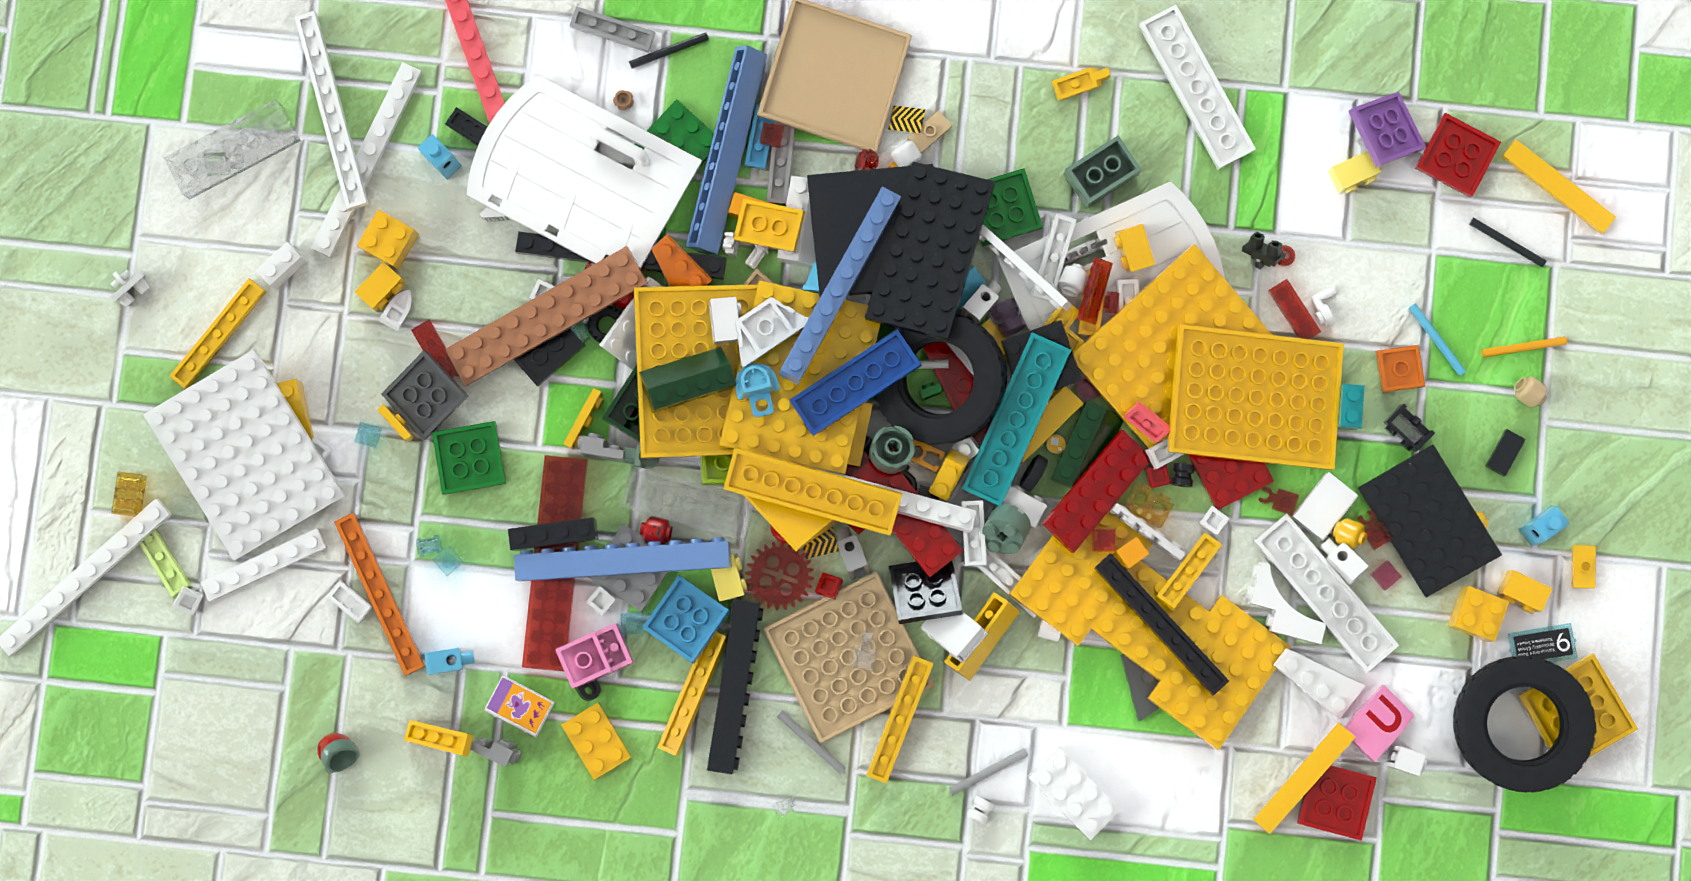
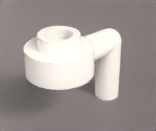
(1323, 313)

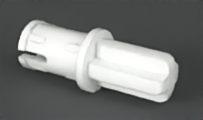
(756, 256)

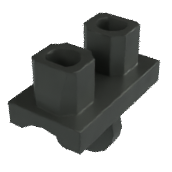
(1263, 253)

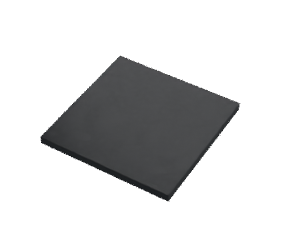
(837, 211)

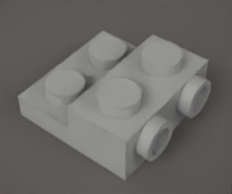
(597, 447)
(500, 751)

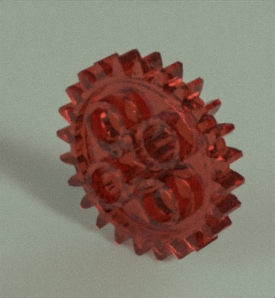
(772, 594)

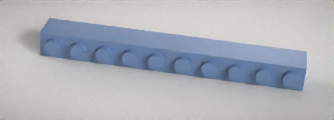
(726, 150)
(840, 286)
(622, 561)

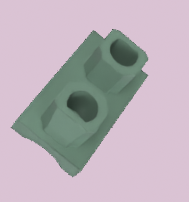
(633, 456)

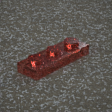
(1094, 291)
(1294, 310)
(431, 341)

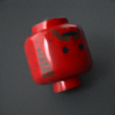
(656, 530)

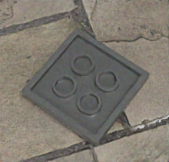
(424, 395)

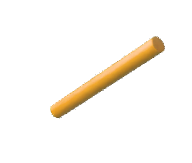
(1524, 347)

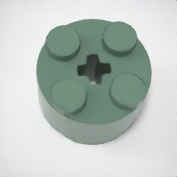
(893, 461)
(1006, 529)

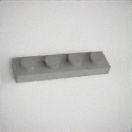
(612, 29)
(781, 168)

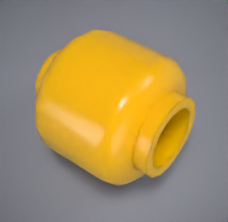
(1350, 533)

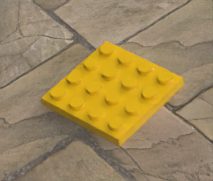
(1611, 719)

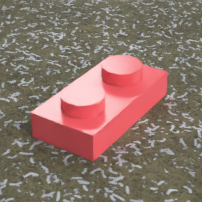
(1147, 422)

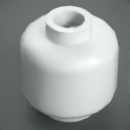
(905, 153)
(1073, 280)

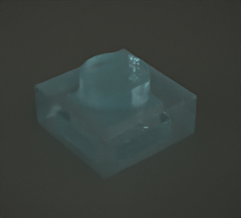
(580, 331)
(368, 434)
(447, 561)
(632, 623)

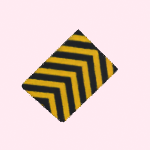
(906, 119)
(822, 545)

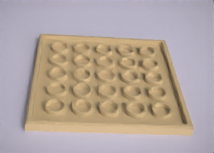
(818, 653)

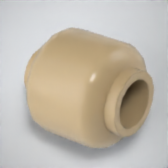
(1530, 391)

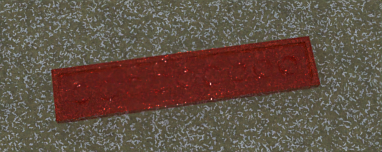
(553, 599)

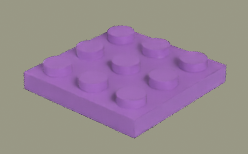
(1387, 129)

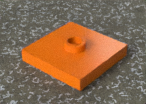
(1400, 368)

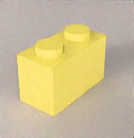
(1354, 172)
(728, 581)

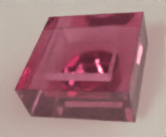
(1086, 390)
(1386, 575)

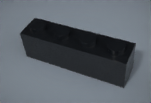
(553, 534)

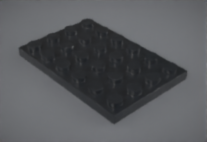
(1430, 521)

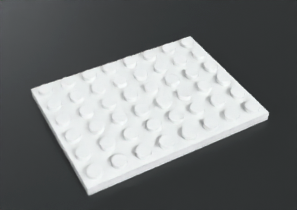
(244, 454)

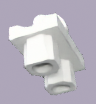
(137, 281)

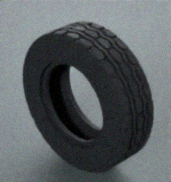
(978, 409)
(1574, 712)

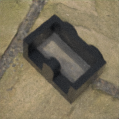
(1407, 428)

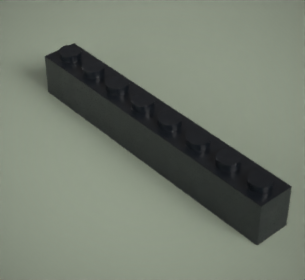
(733, 687)

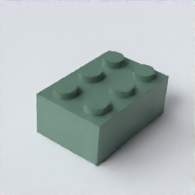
(1102, 171)

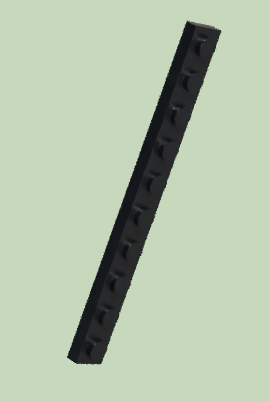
(541, 246)

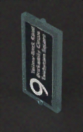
(1545, 643)

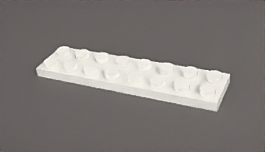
(1196, 87)
(1326, 593)

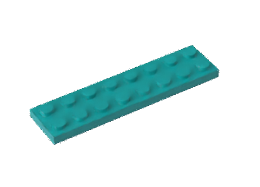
(1016, 419)

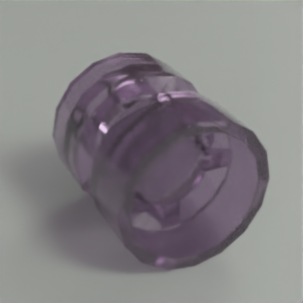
(1007, 316)

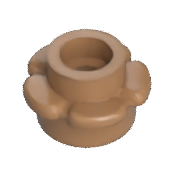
(622, 94)

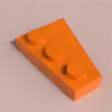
(678, 265)

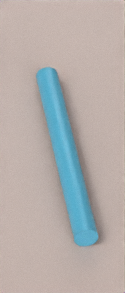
(1437, 339)

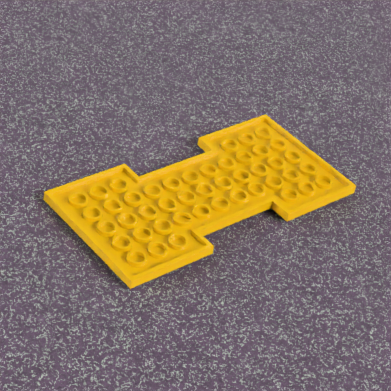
(1076, 599)

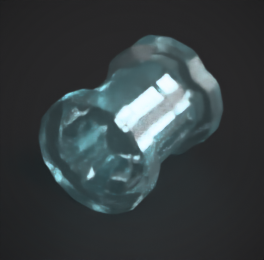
(429, 545)

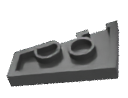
(1141, 686)

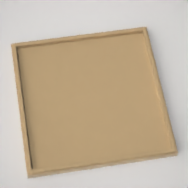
(834, 75)

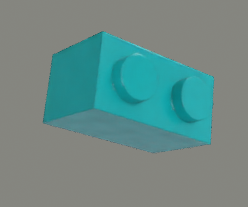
(1351, 407)

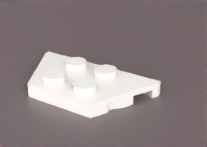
(766, 328)

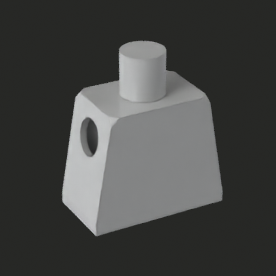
(854, 560)

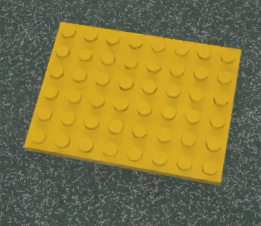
(670, 327)
(1136, 348)
(1255, 397)
(783, 431)

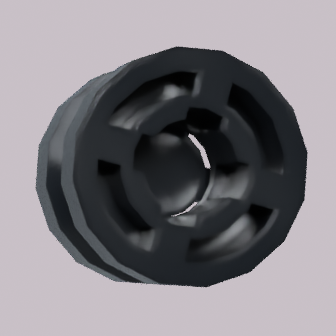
(1183, 475)

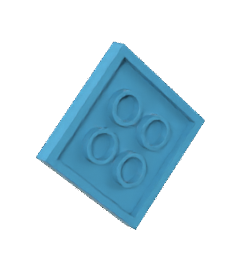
(686, 619)

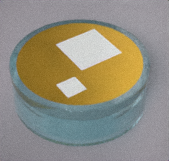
(1055, 444)

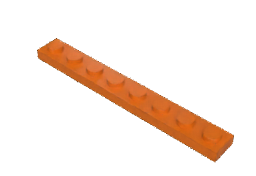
(379, 594)

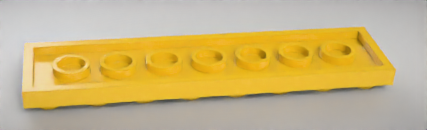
(812, 491)

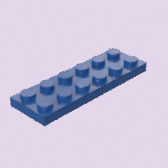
(855, 382)

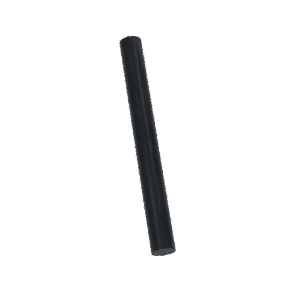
(668, 50)
(1507, 242)

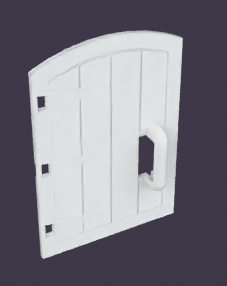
(547, 173)
(1171, 229)

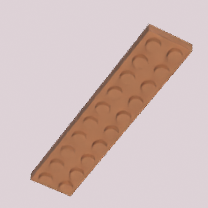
(546, 316)

